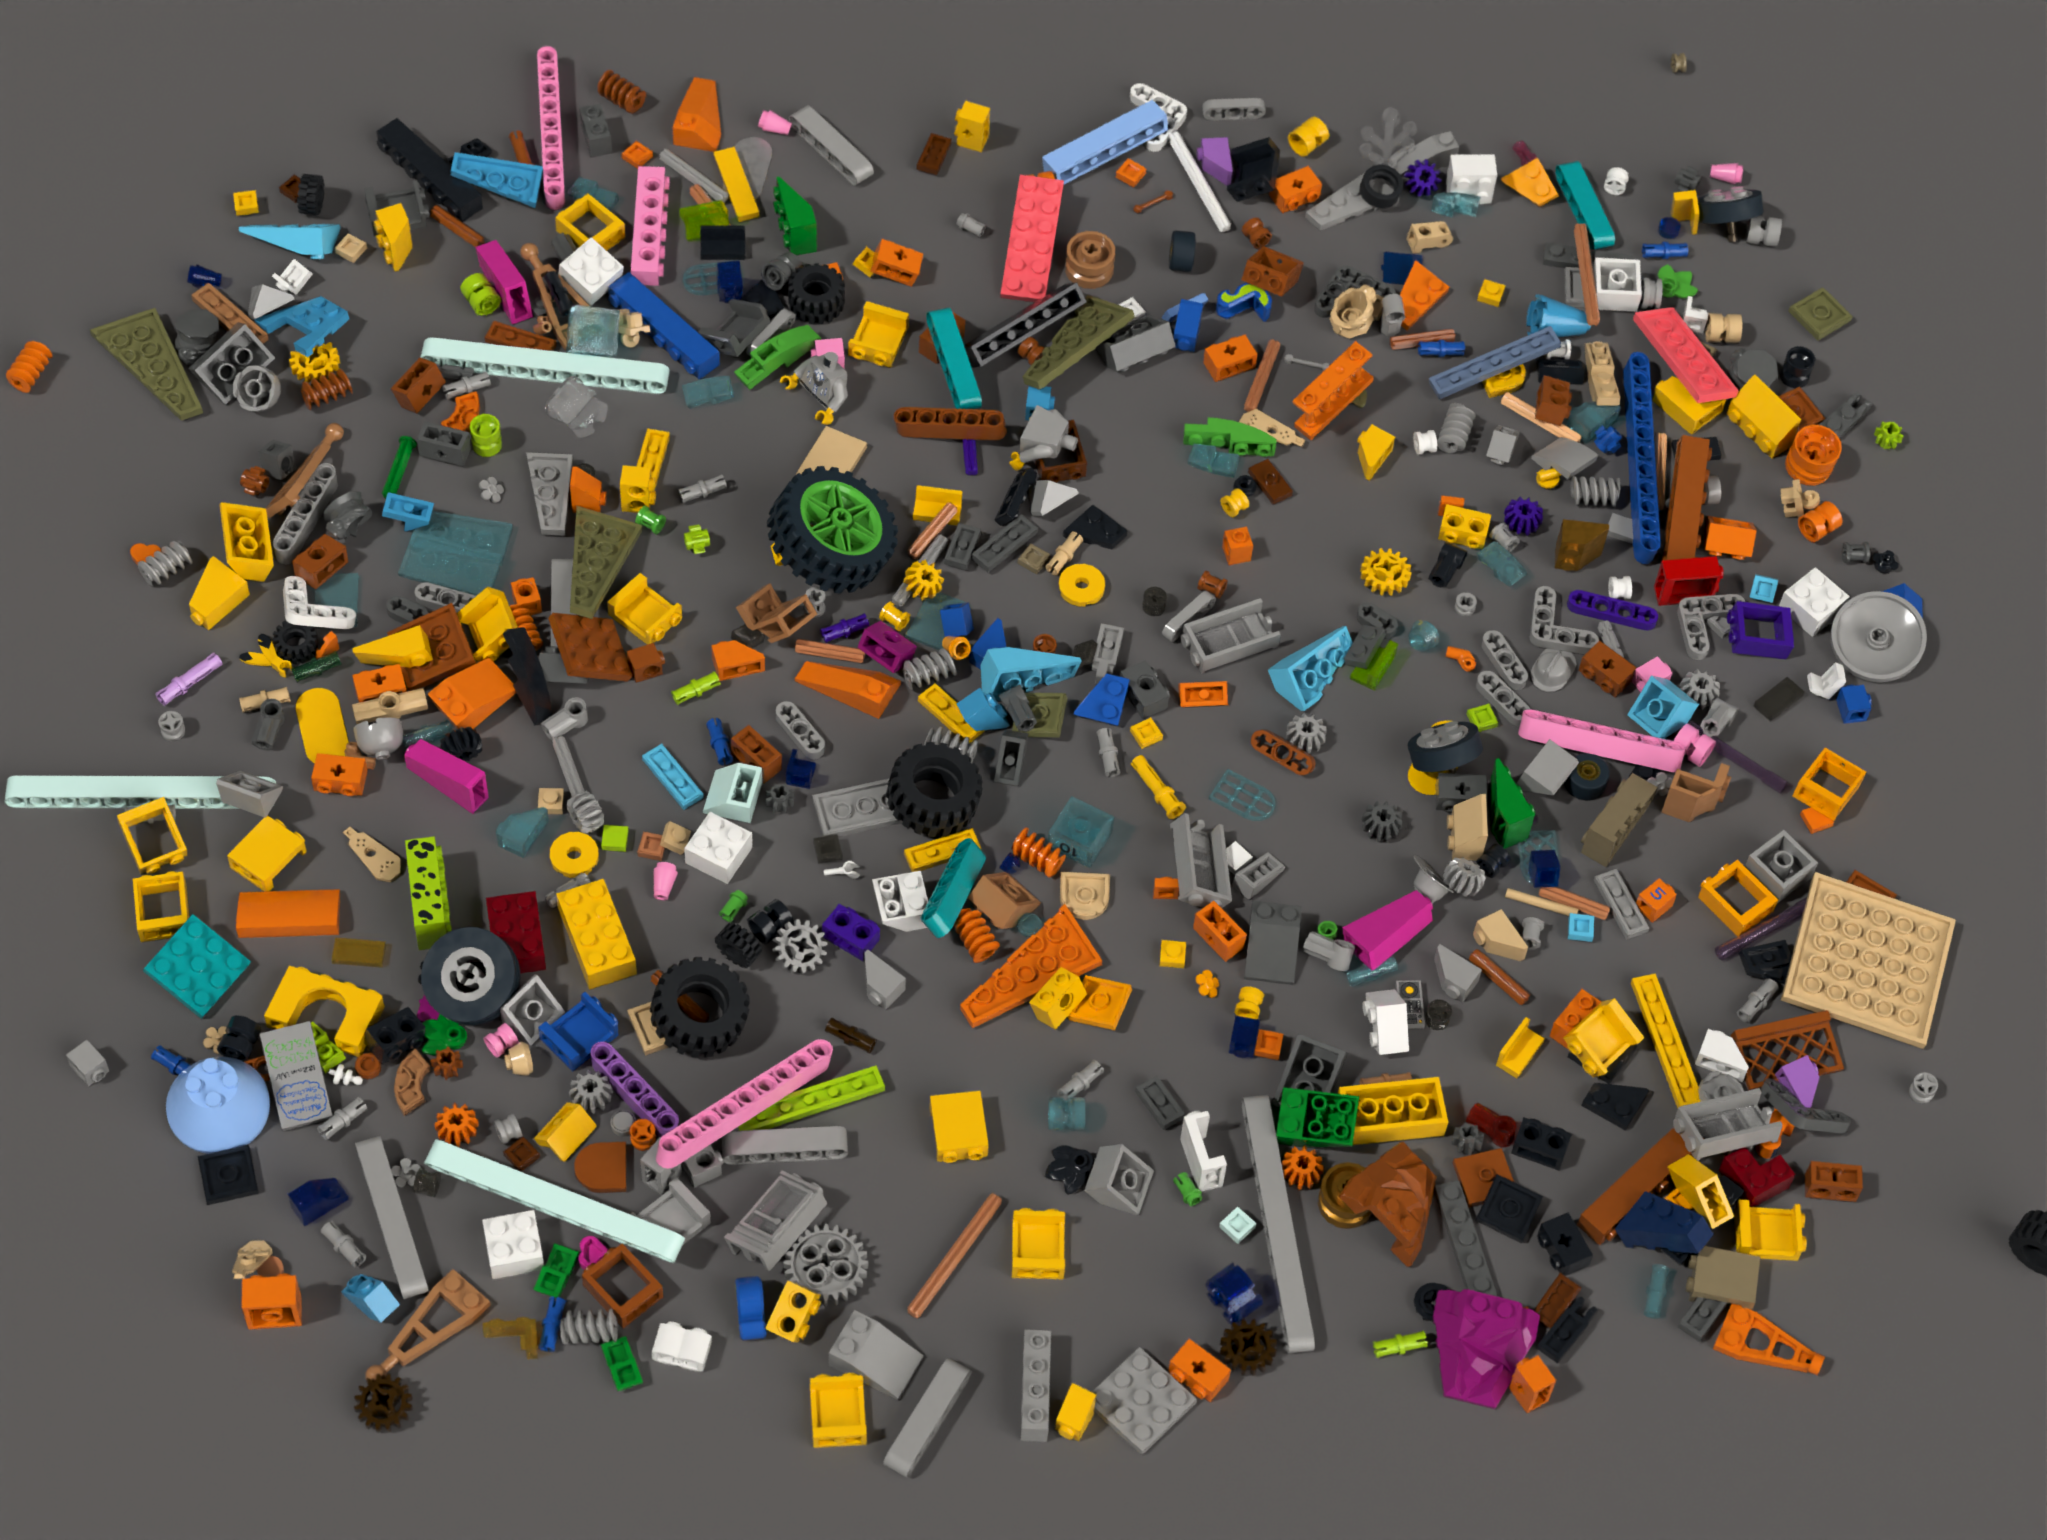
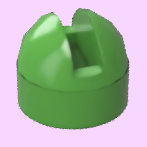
(1325, 927)

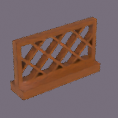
(1784, 1029)

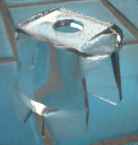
(576, 406)

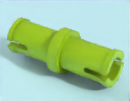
(695, 688)
(1400, 1344)

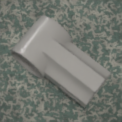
(1392, 315)
(1718, 716)
(564, 719)
(1335, 952)

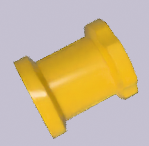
(894, 616)

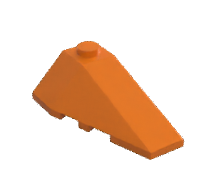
(698, 117)
(855, 687)

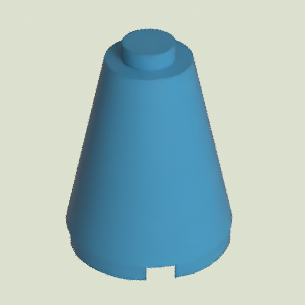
(1561, 317)

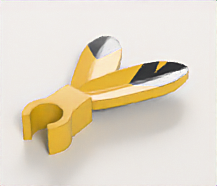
(268, 658)

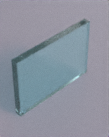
(339, 591)
(927, 625)

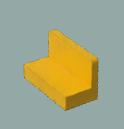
(1686, 208)
(931, 500)
(1519, 1049)
(566, 1130)

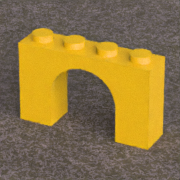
(302, 988)

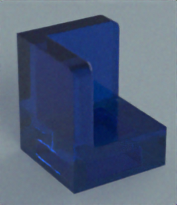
(799, 772)

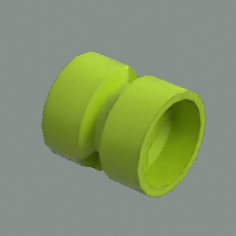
(480, 294)
(485, 435)

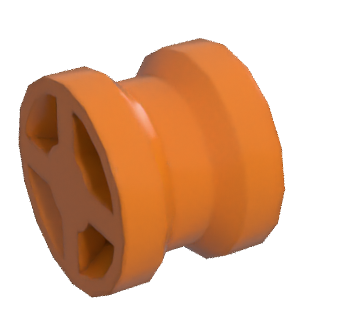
(640, 1129)

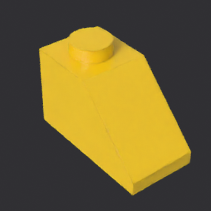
(1373, 449)
(1075, 1412)

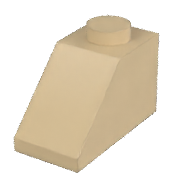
(1500, 936)

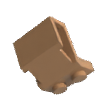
(770, 616)
(1695, 795)

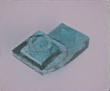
(584, 186)
(1460, 202)
(709, 389)
(1209, 460)
(1504, 565)

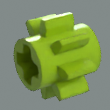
(1888, 435)
(696, 539)

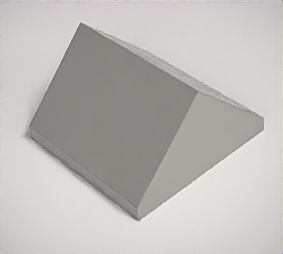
(1548, 770)
(248, 792)
(529, 1009)

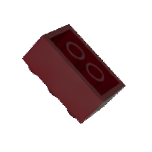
(518, 924)

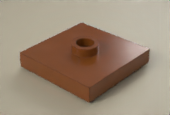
(1478, 1172)

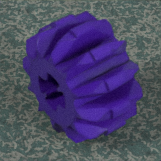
(1422, 169)
(1523, 516)

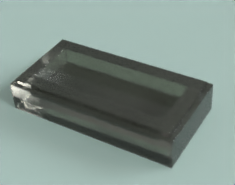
(1778, 699)

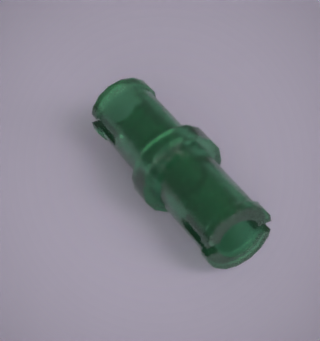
(316, 666)

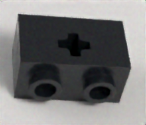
(1564, 1232)

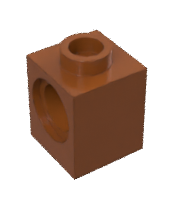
(645, 662)

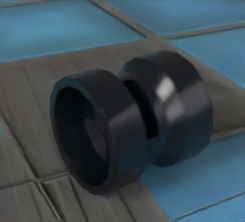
(1494, 860)

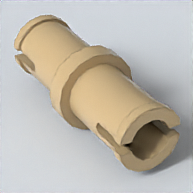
(1064, 553)
(254, 702)

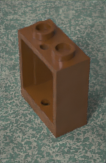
(1065, 471)

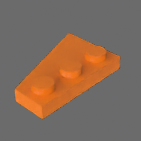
(1420, 293)

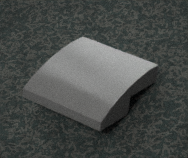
(1565, 456)

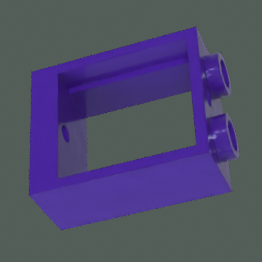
(1742, 644)

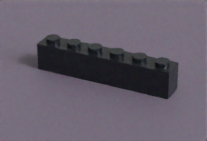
(429, 170)
(1024, 324)

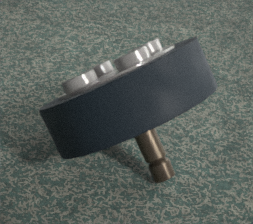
(1730, 207)
(1445, 747)

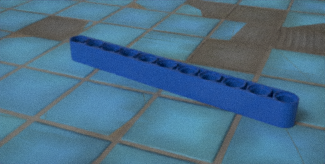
(1641, 458)

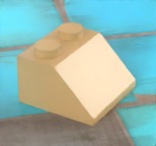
(1468, 828)

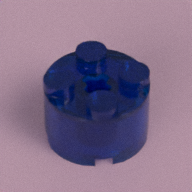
(1234, 1293)

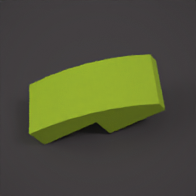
(327, 1051)

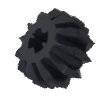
(462, 743)

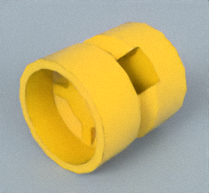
(1308, 136)

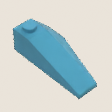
(305, 240)
(1014, 666)
(1308, 670)

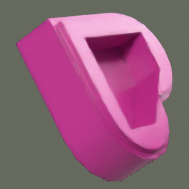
(591, 1251)

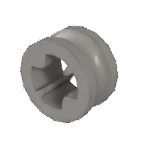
(1465, 598)

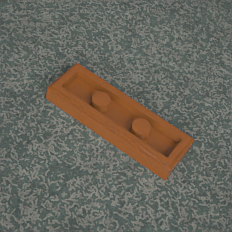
(511, 336)

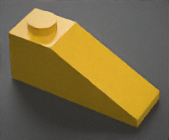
(404, 648)

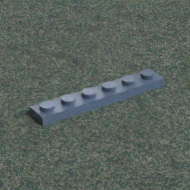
(1494, 362)

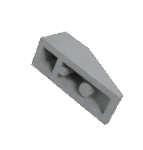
(1435, 149)

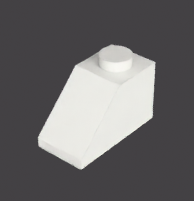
(1722, 1055)

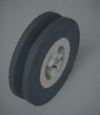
(447, 960)

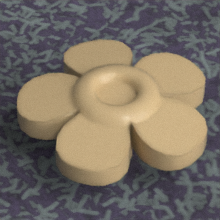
(213, 1038)

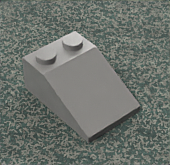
(875, 1353)

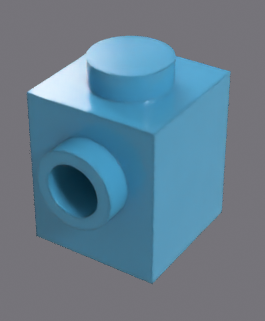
(1038, 397)

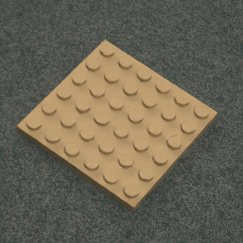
(1868, 960)

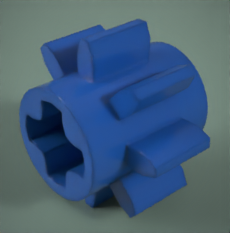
(1608, 439)

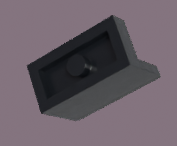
(722, 242)

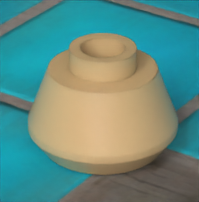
(519, 1059)

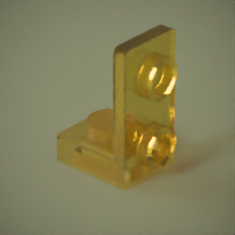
(522, 1327)

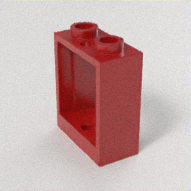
(1671, 592)

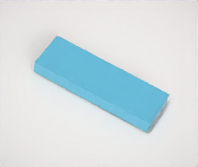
(672, 776)

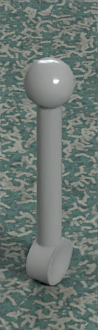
(1290, 359)

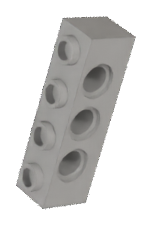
(1035, 1385)

